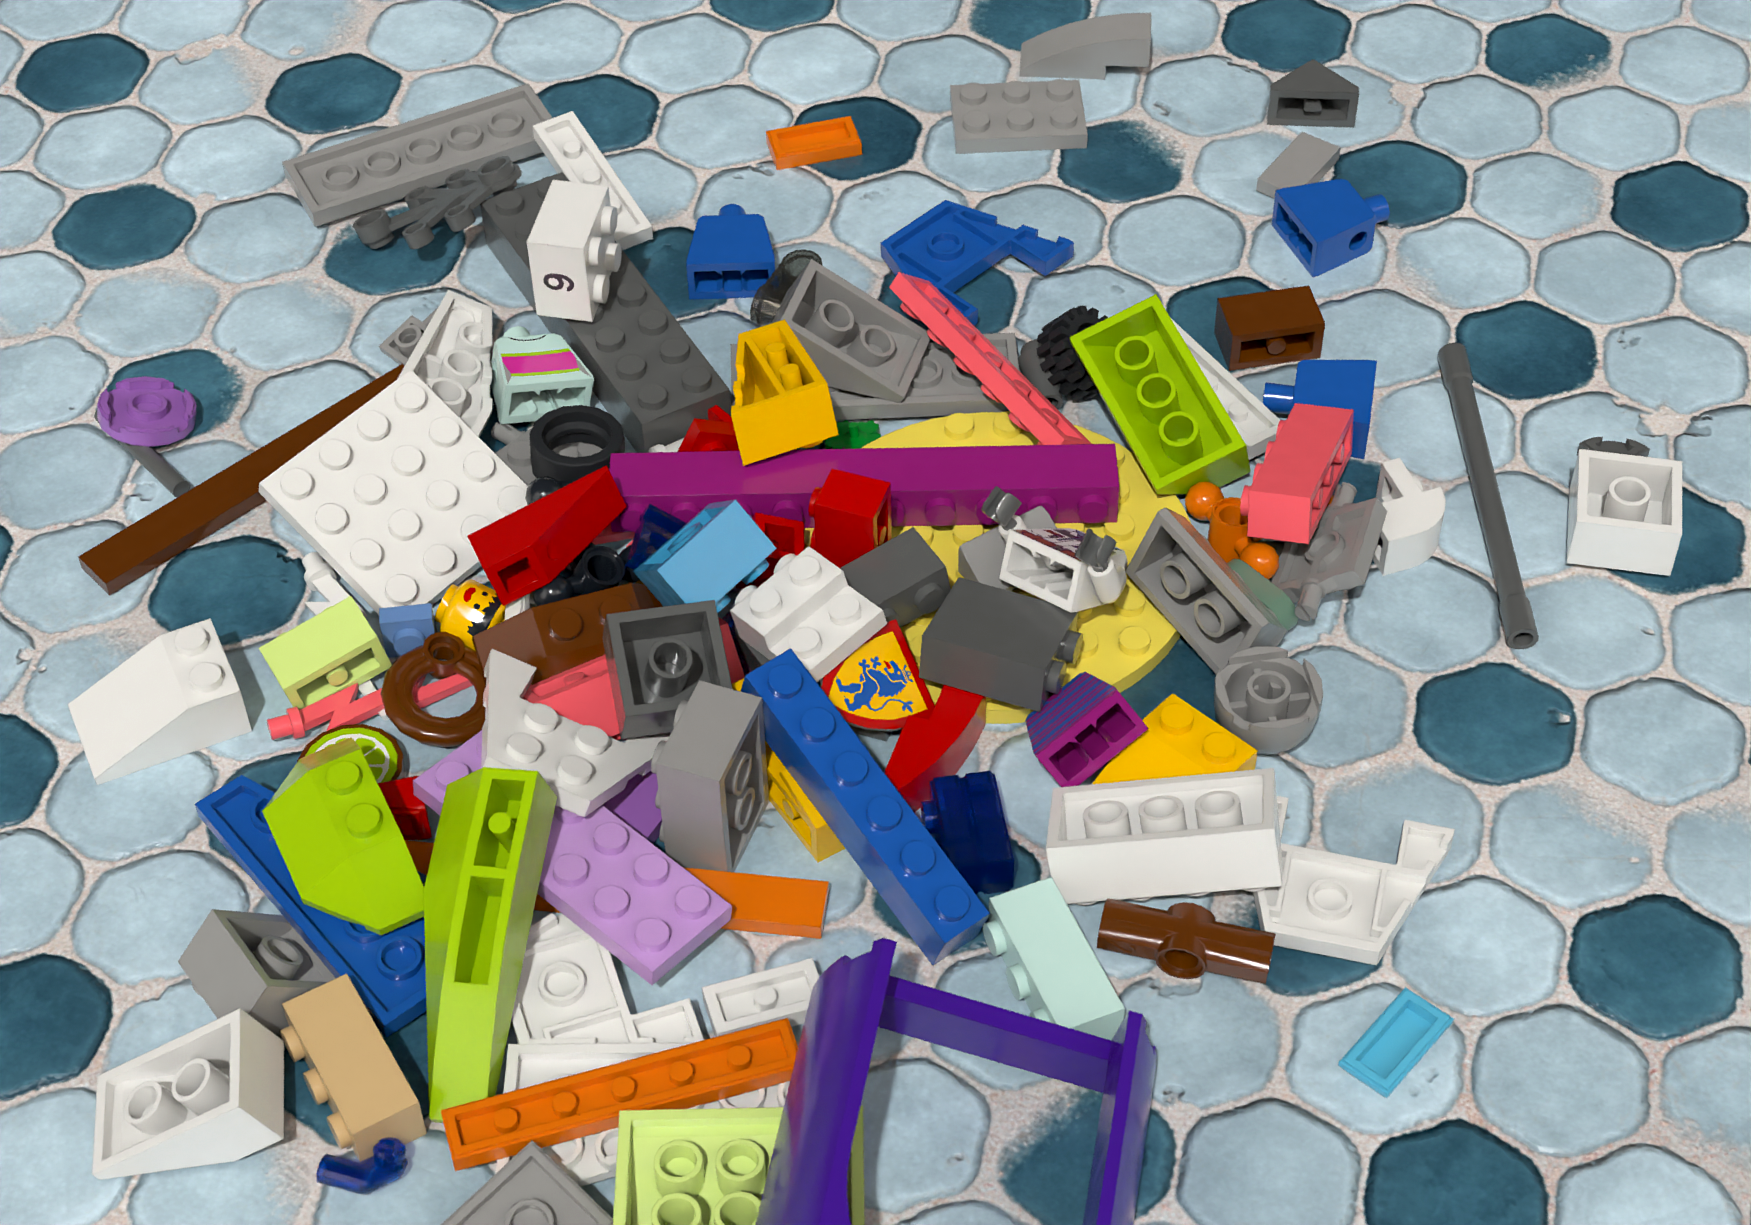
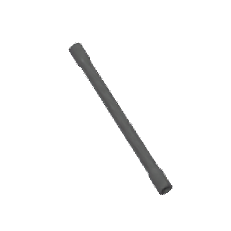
(1514, 605)

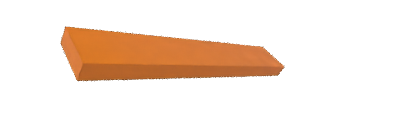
(592, 1099)

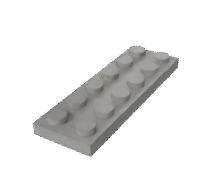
(415, 154)
(935, 390)

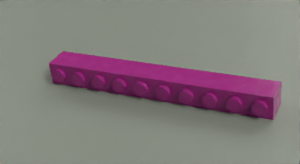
(926, 482)

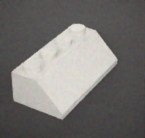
(1165, 837)

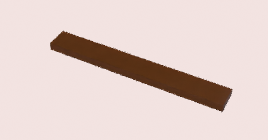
(212, 502)

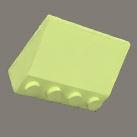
(706, 1166)

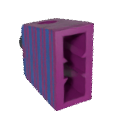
(1082, 729)

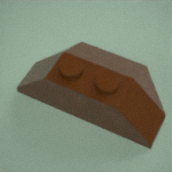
(561, 632)

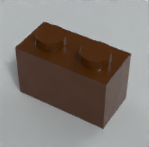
(1269, 328)

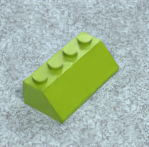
(1161, 399)

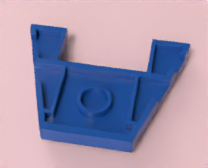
(959, 243)

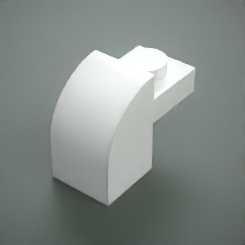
(1411, 520)

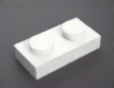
(761, 997)

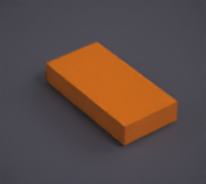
(813, 143)

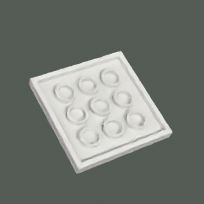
(396, 496)

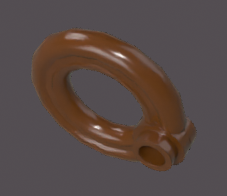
(419, 662)

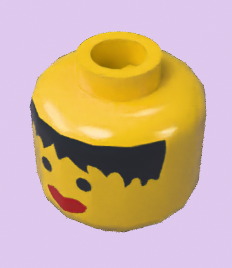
(469, 610)

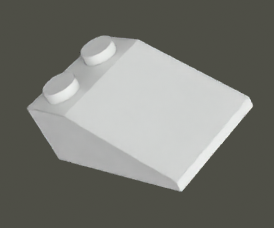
(160, 704)
(192, 1101)

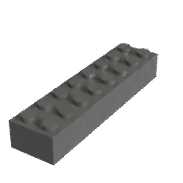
(634, 348)

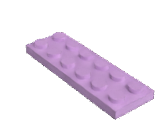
(608, 879)

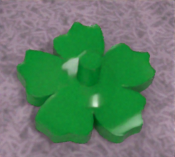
(853, 435)

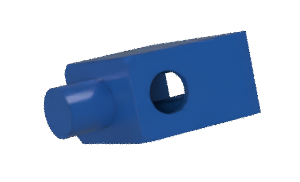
(1327, 223)
(729, 255)
(1330, 384)

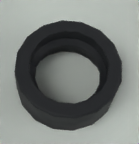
(574, 425)

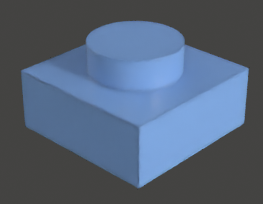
(406, 627)

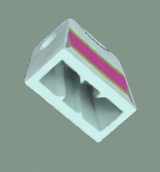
(536, 376)

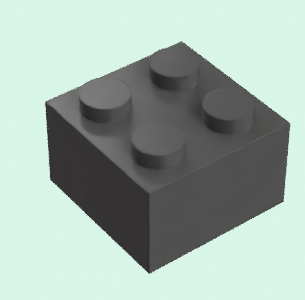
(658, 661)

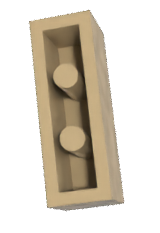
(350, 1068)

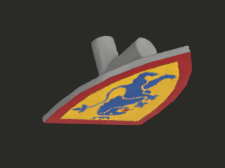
(879, 683)

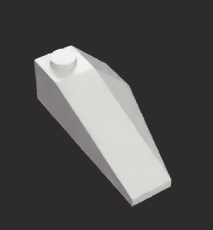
(456, 358)

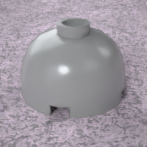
(1268, 698)

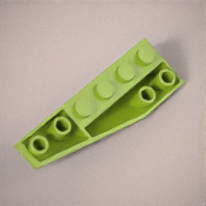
(479, 925)

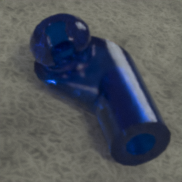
(368, 1175)

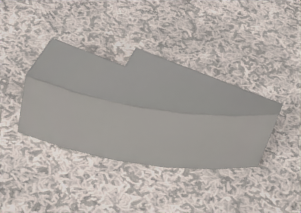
(1088, 46)

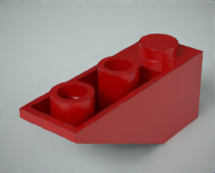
(545, 536)

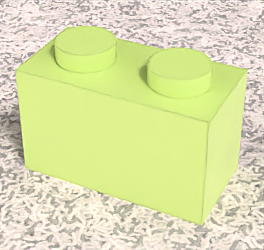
(326, 654)

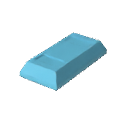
(1395, 1042)

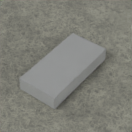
(1299, 164)

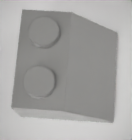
(251, 965)

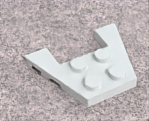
(573, 758)
(1347, 902)
(574, 995)

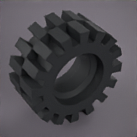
(1061, 356)

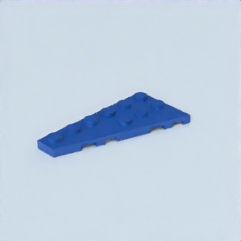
(383, 968)

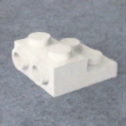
(806, 610)

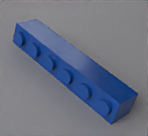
(865, 809)

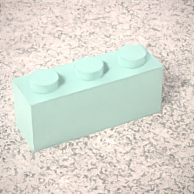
(1051, 960)

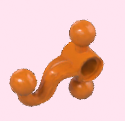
(1229, 529)

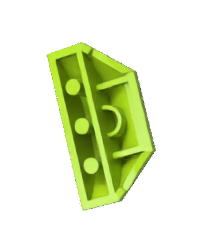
(344, 841)

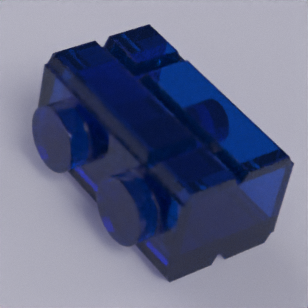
(971, 829)

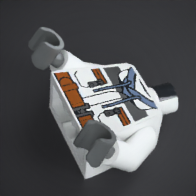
(1057, 563)

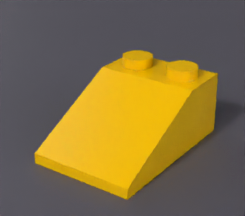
(1179, 744)

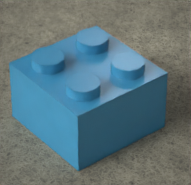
(707, 557)

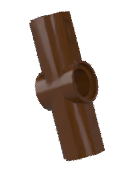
(1186, 940)

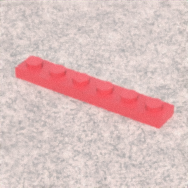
(981, 358)

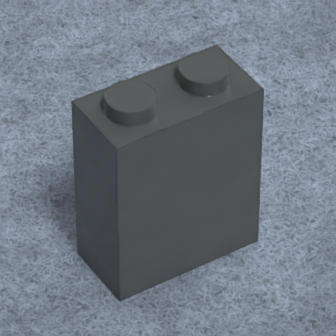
(999, 644)

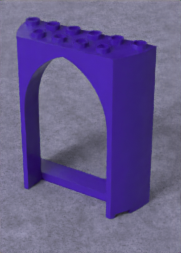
(833, 1060)

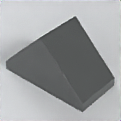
(1313, 98)

